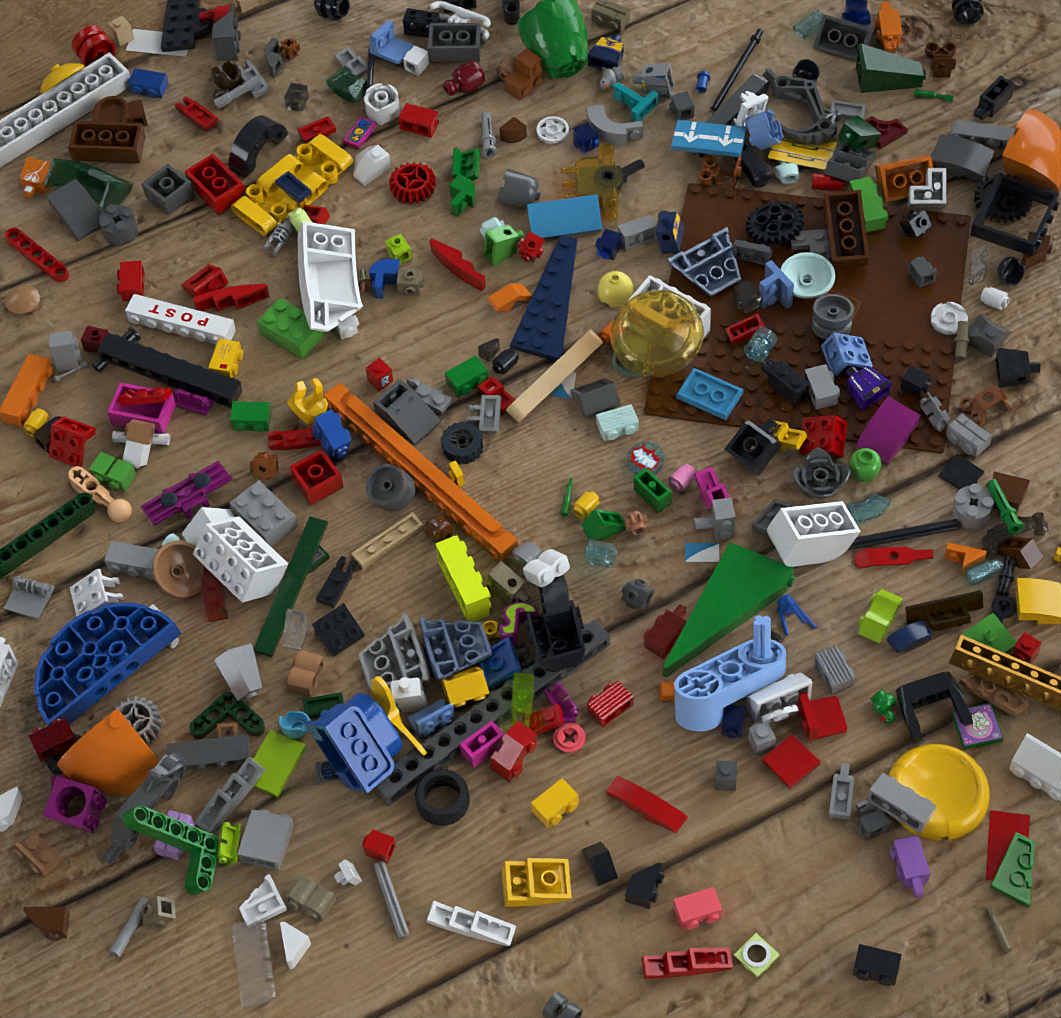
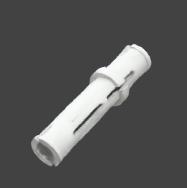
(160, 439)

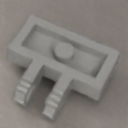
(489, 414)

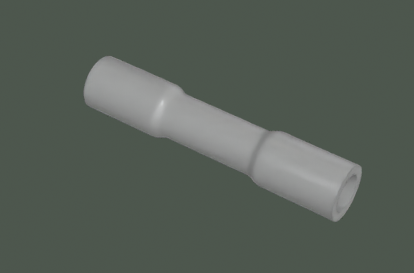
(246, 86)
(123, 938)

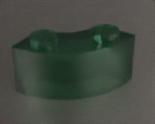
(347, 85)

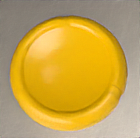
(951, 783)

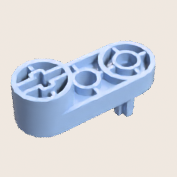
(727, 678)

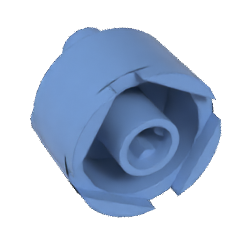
(764, 130)

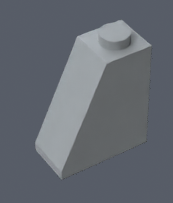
(240, 671)

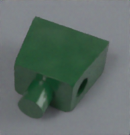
(859, 134)

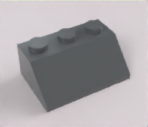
(842, 36)

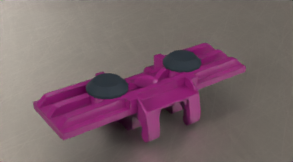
(186, 494)

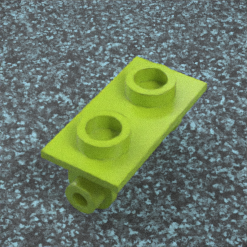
(228, 852)

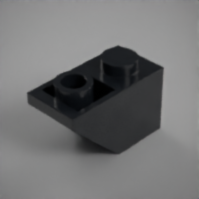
(643, 886)

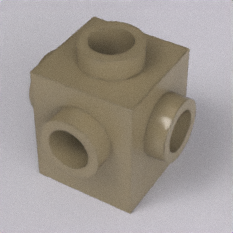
(409, 281)
(158, 912)

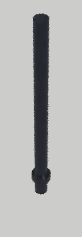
(755, 39)

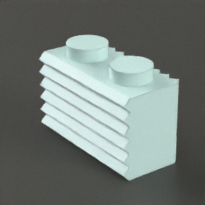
(617, 422)

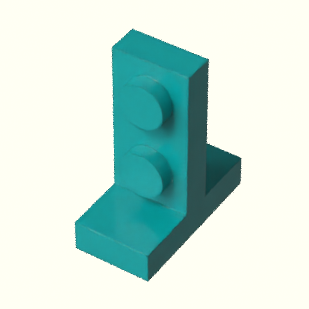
(640, 106)

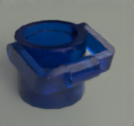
(856, 12)

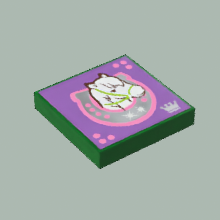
(984, 729)

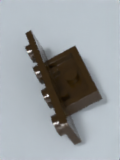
(946, 611)

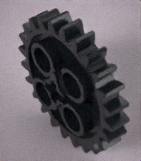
(1011, 206)
(775, 223)

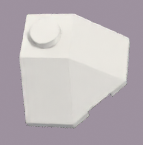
(371, 164)

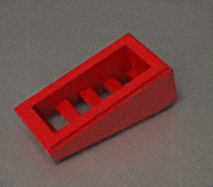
(321, 214)
(744, 324)

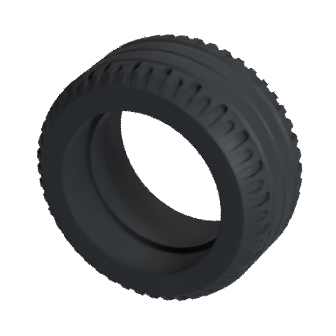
(436, 779)

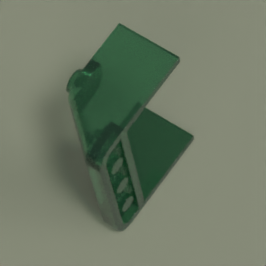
(98, 183)

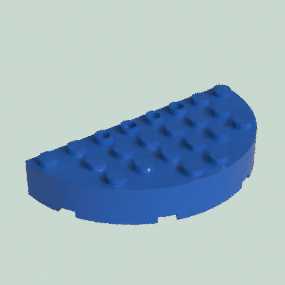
(96, 655)

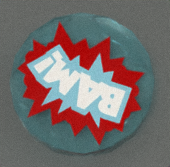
(645, 456)

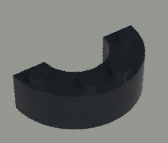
(251, 140)

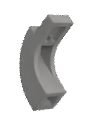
(610, 131)

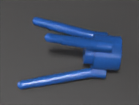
(789, 606)

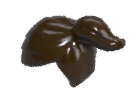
(225, 77)

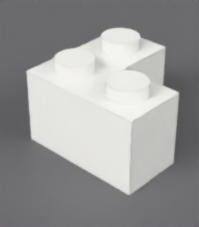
(931, 195)
(204, 516)

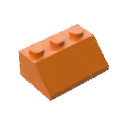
(897, 176)

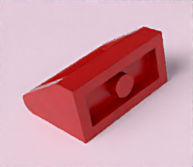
(213, 281)

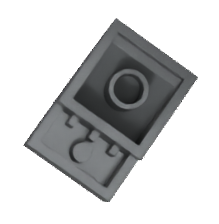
(962, 157)
(849, 163)
(76, 209)

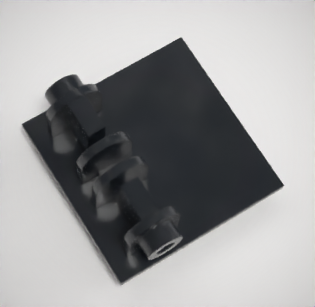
(338, 630)

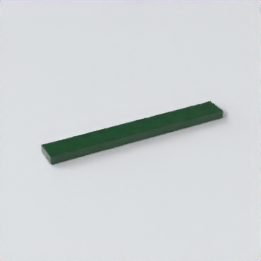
(290, 586)

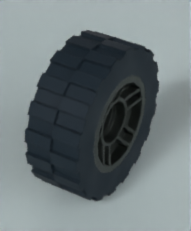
(459, 434)

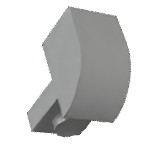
(524, 554)

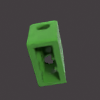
(501, 244)

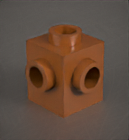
(269, 461)

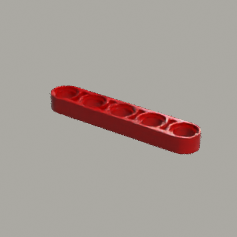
(38, 261)

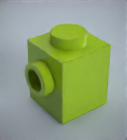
(398, 248)

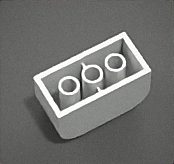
(812, 533)

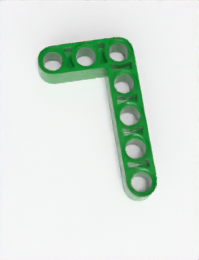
(173, 832)

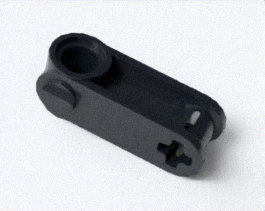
(753, 167)

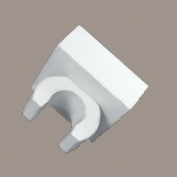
(348, 874)

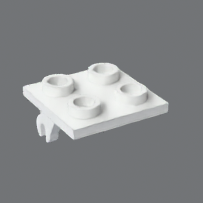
(90, 592)

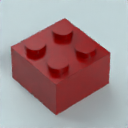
(316, 476)

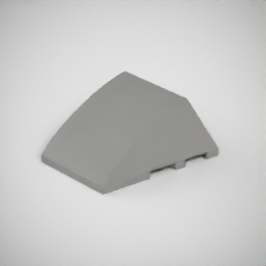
(396, 655)

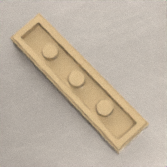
(387, 540)

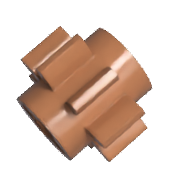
(636, 523)

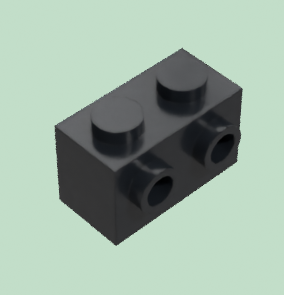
(876, 965)

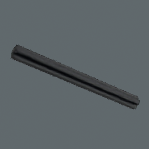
(905, 533)

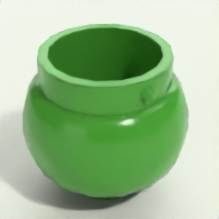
(865, 464)

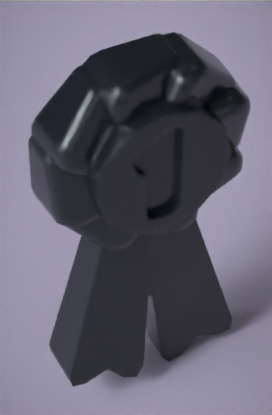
(1003, 607)

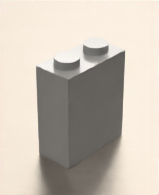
(265, 839)

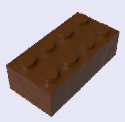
(846, 229)

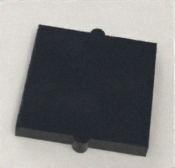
(960, 472)

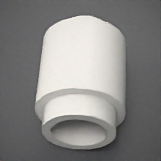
(994, 298)

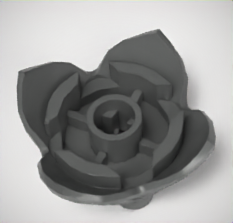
(820, 465)

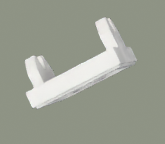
(750, 101)

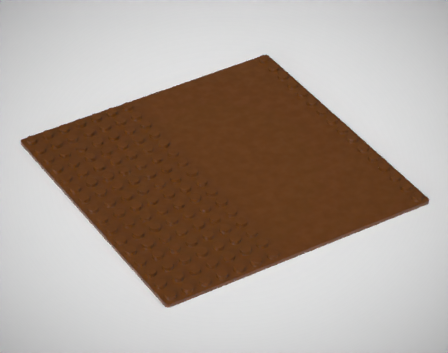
(891, 317)

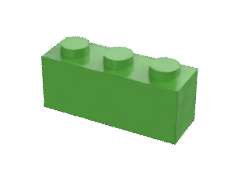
(874, 214)

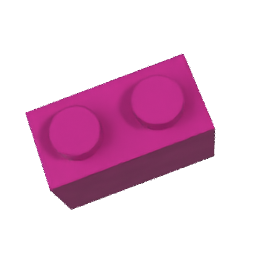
(482, 744)

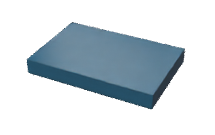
(709, 394)

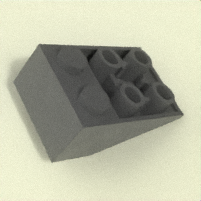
(406, 412)

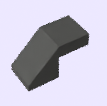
(272, 57)

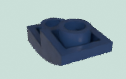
(906, 637)

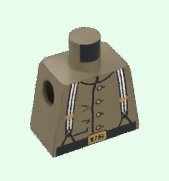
(506, 585)

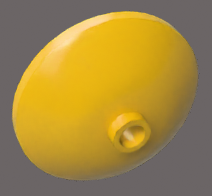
(59, 74)

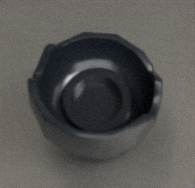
(806, 70)
(1010, 271)

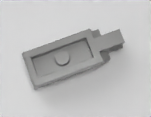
(841, 794)

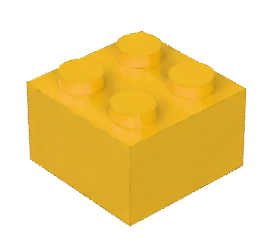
(465, 686)

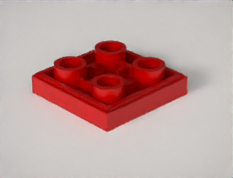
(791, 761)

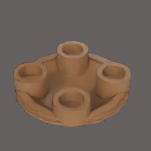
(22, 300)

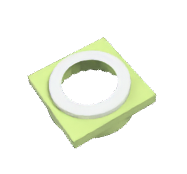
(756, 968)

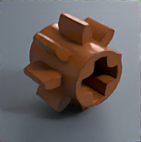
(289, 48)

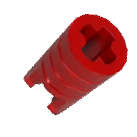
(826, 182)

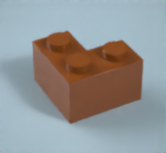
(525, 76)

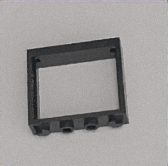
(1024, 190)

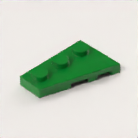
(1015, 870)

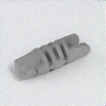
(279, 236)

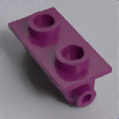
(192, 401)
(557, 696)

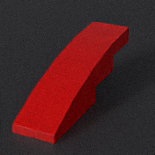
(453, 261)
(238, 296)
(646, 803)
(687, 963)

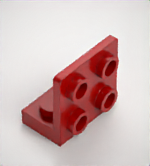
(825, 433)
(68, 441)

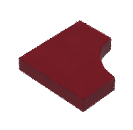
(890, 130)

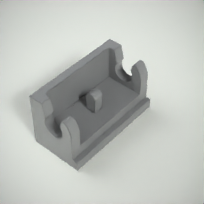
(638, 232)

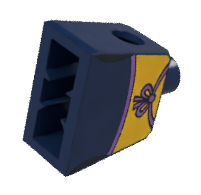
(606, 53)
(671, 226)

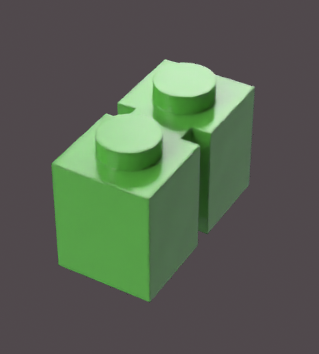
(116, 475)

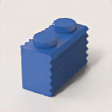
(148, 83)

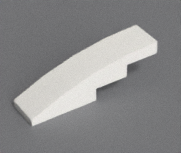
(471, 924)

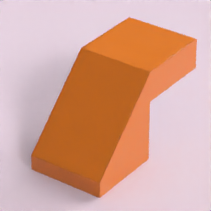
(507, 296)

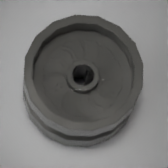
(831, 315)
(390, 487)

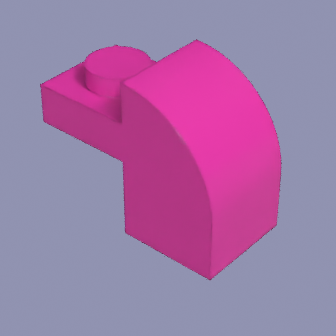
(710, 487)

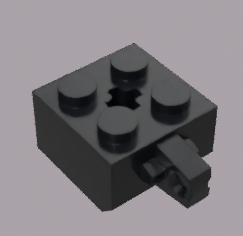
(761, 438)

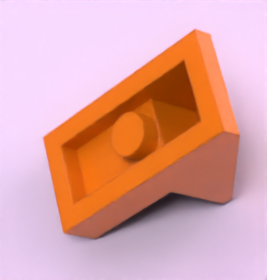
(966, 555)

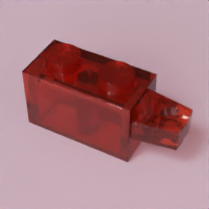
(213, 597)
(665, 632)

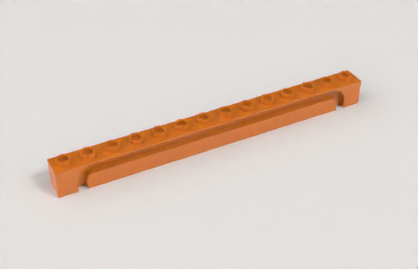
(426, 476)

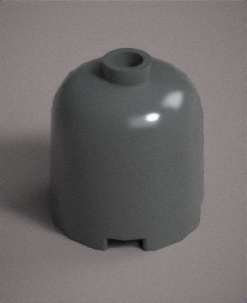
(519, 189)

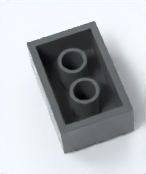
(454, 42)

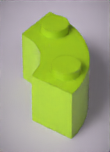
(880, 615)

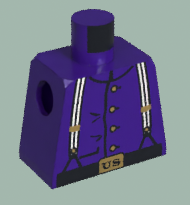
(866, 386)

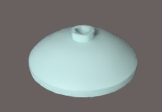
(811, 269)

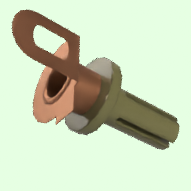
(363, 283)

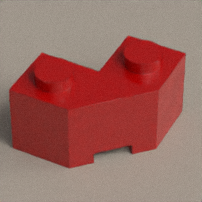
(517, 744)

